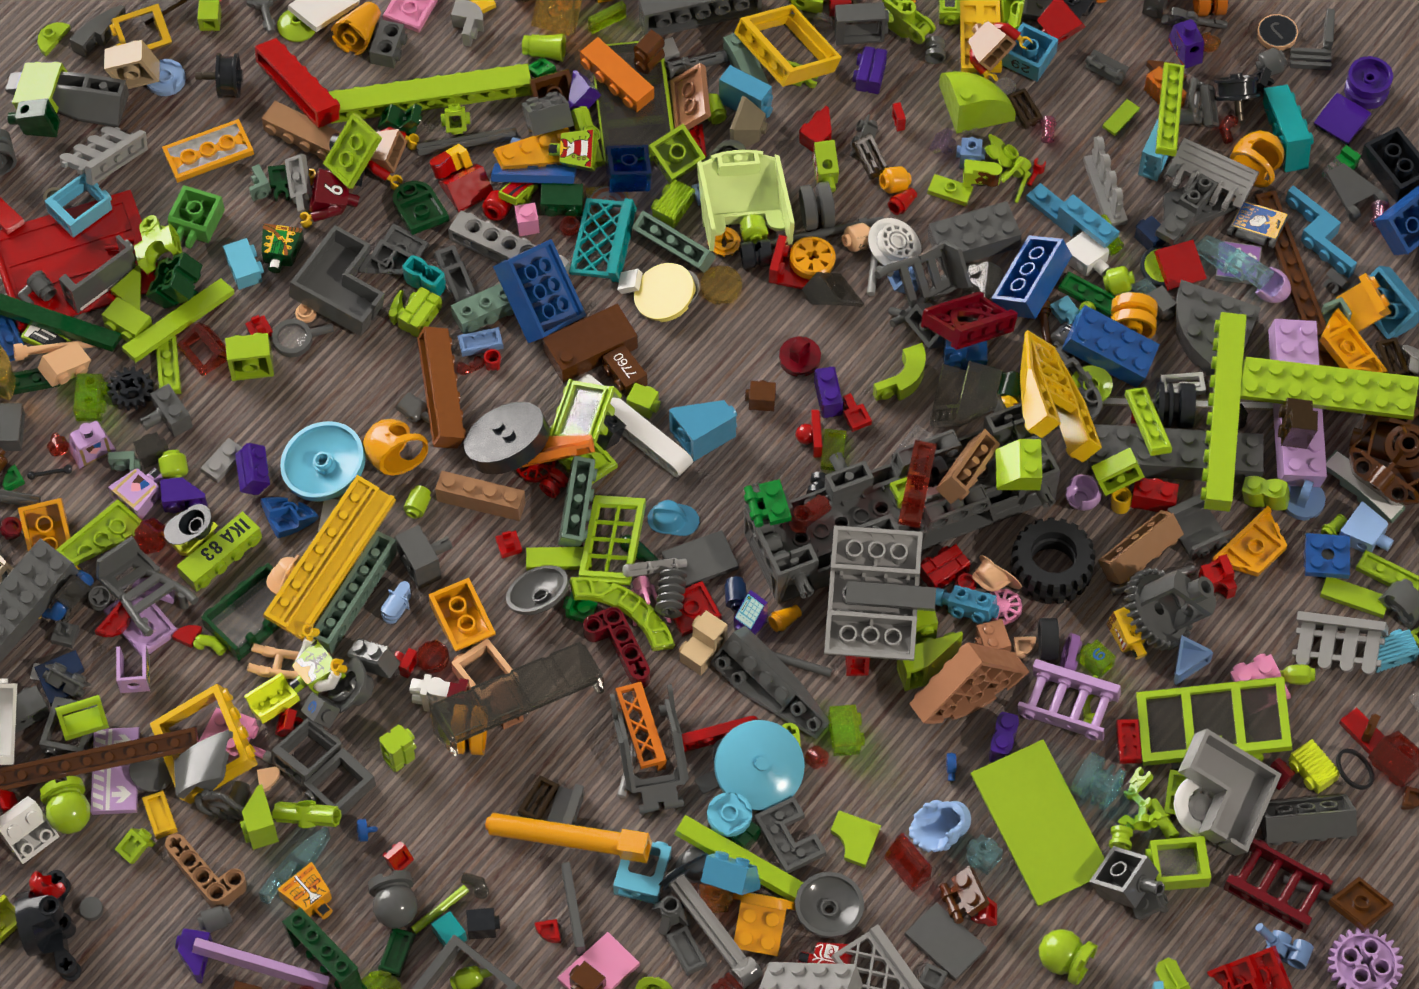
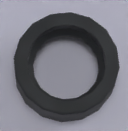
(1048, 638)

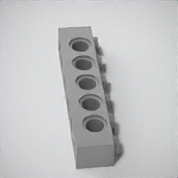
(479, 242)

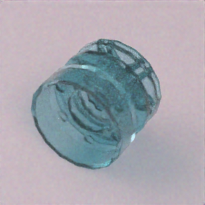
(1098, 781)

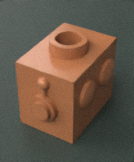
(993, 635)

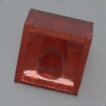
(1397, 758)

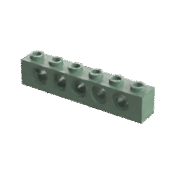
(355, 590)

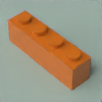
(616, 74)

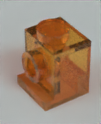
(719, 904)

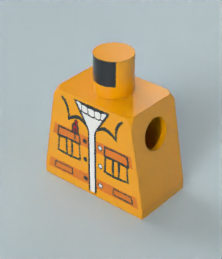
(307, 891)

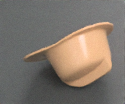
(281, 572)
(993, 577)

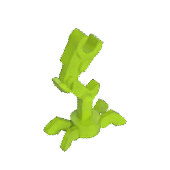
(1142, 820)

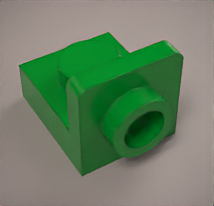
(541, 68)
(579, 609)

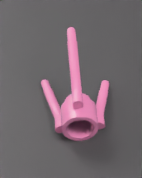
(644, 589)

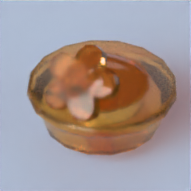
(1211, 42)

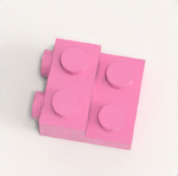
(1261, 668)
(218, 724)

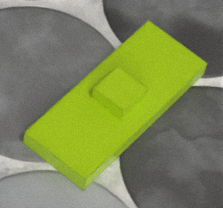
(1121, 117)

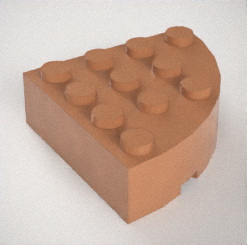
(968, 683)

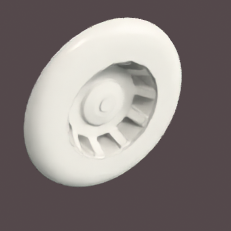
(898, 240)
(1191, 808)

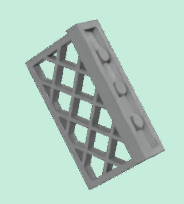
(887, 954)

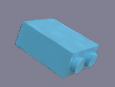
(737, 83)

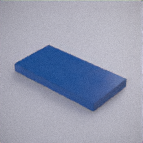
(535, 174)

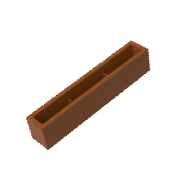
(441, 387)

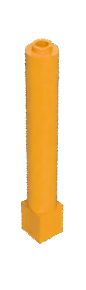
(627, 844)

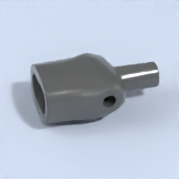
(413, 408)

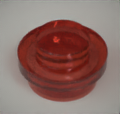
(569, 226)

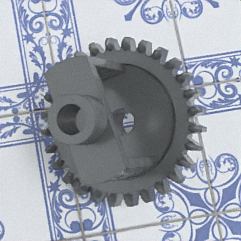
(1159, 605)

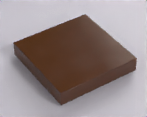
(1361, 904)

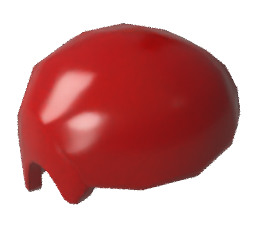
(42, 885)

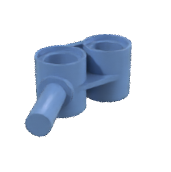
(1294, 954)

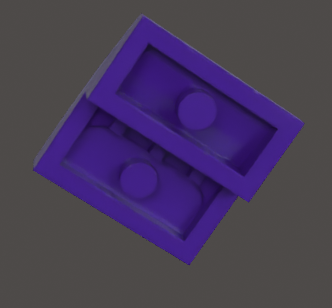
(1342, 118)

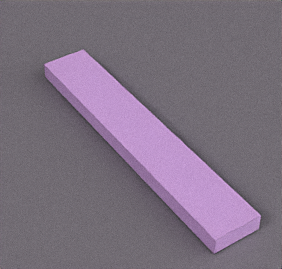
(260, 964)

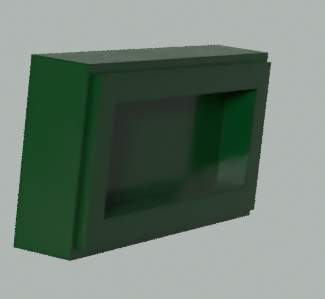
(396, 952)

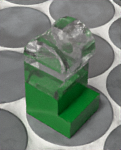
(1347, 156)

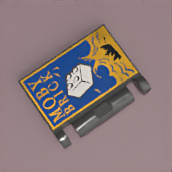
(1258, 224)

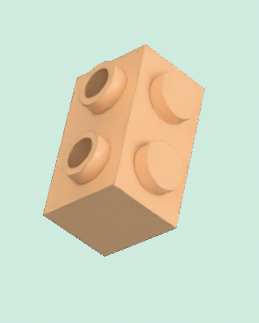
(64, 364)

